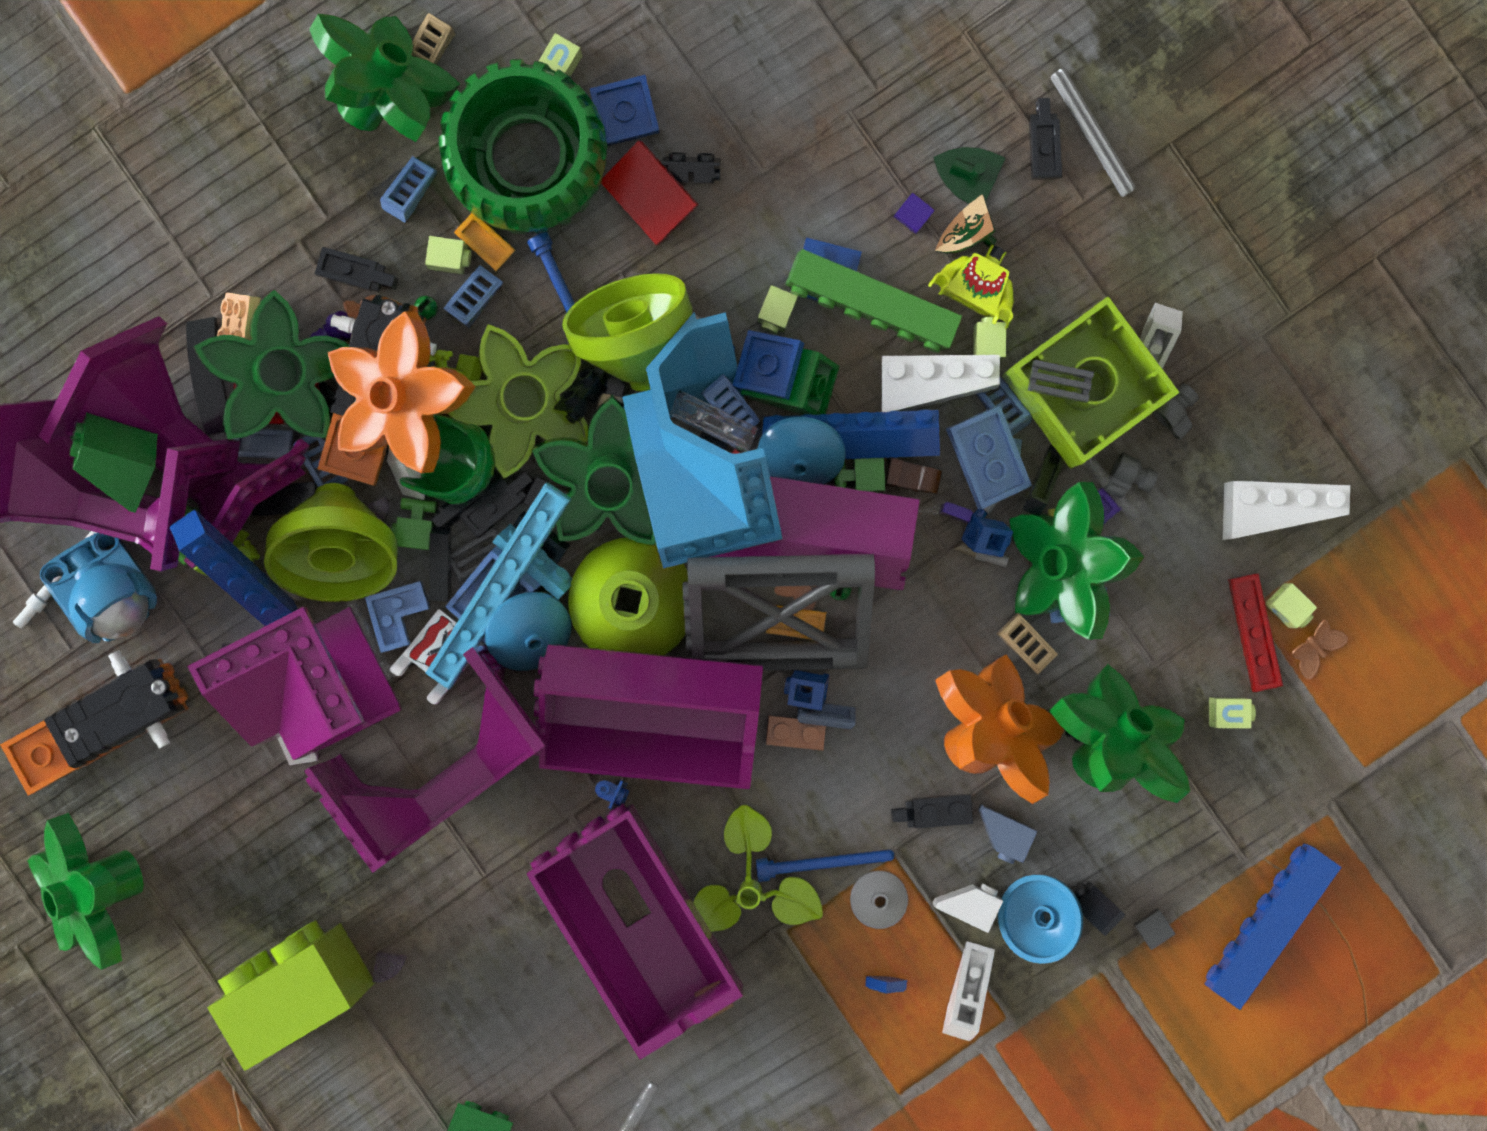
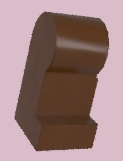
(913, 477)

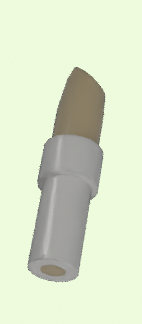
(1000, 561)

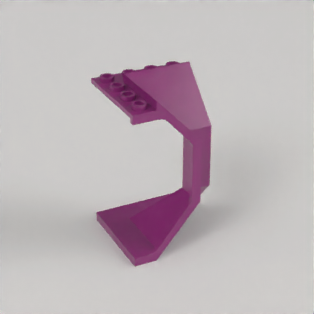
(131, 385)
(45, 489)
(298, 682)
(390, 819)

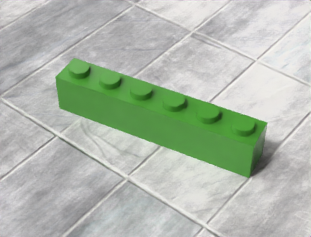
(872, 300)

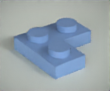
(388, 610)

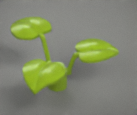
(793, 903)

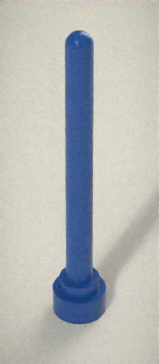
(542, 247)
(768, 869)

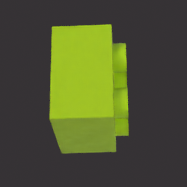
(1123, 388)
(284, 1000)

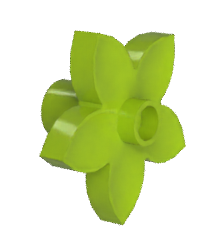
(520, 398)

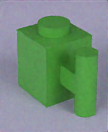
(866, 474)
(414, 531)

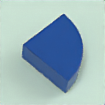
(886, 984)

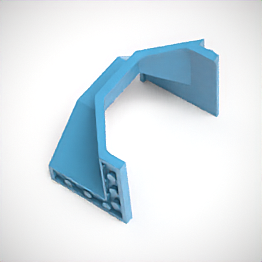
(695, 491)

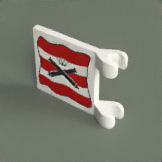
(425, 648)

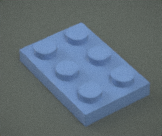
(989, 457)

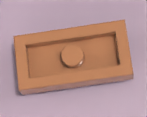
(792, 733)

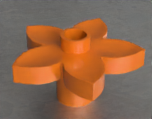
(397, 394)
(999, 727)

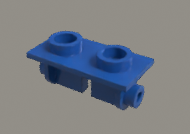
(613, 793)

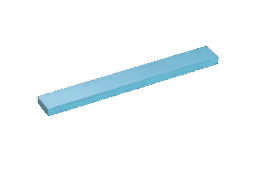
(499, 583)

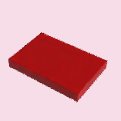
(649, 193)

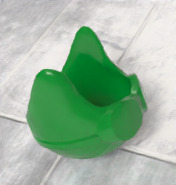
(463, 463)

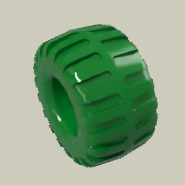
(507, 99)

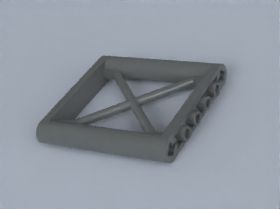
(823, 571)

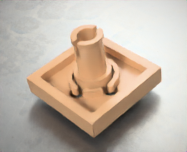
(237, 314)

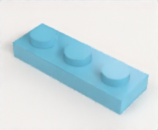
(542, 569)

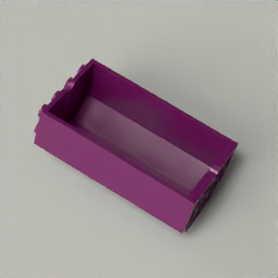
(842, 521)
(647, 715)
(657, 962)

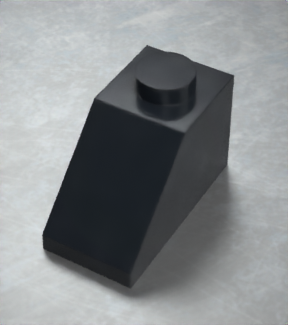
(1098, 908)

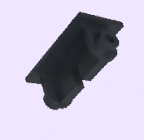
(702, 166)
(588, 385)

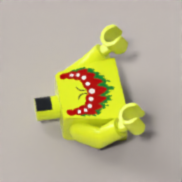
(979, 284)

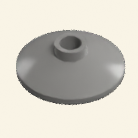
(868, 889)

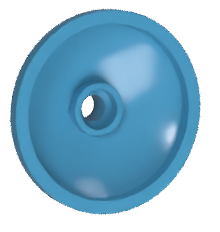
(803, 443)
(522, 620)
(1024, 924)

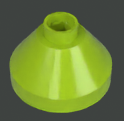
(627, 324)
(331, 548)
(595, 593)

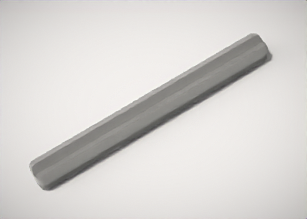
(1093, 132)

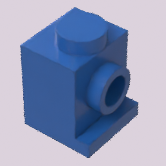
(987, 536)
(801, 697)

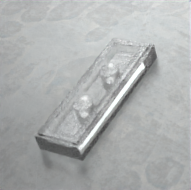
(713, 421)

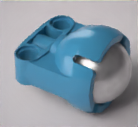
(100, 588)

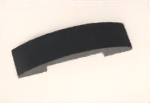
(208, 389)

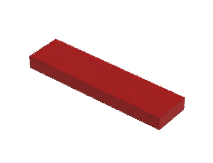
(1255, 632)

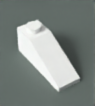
(969, 992)

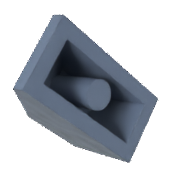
(1007, 835)

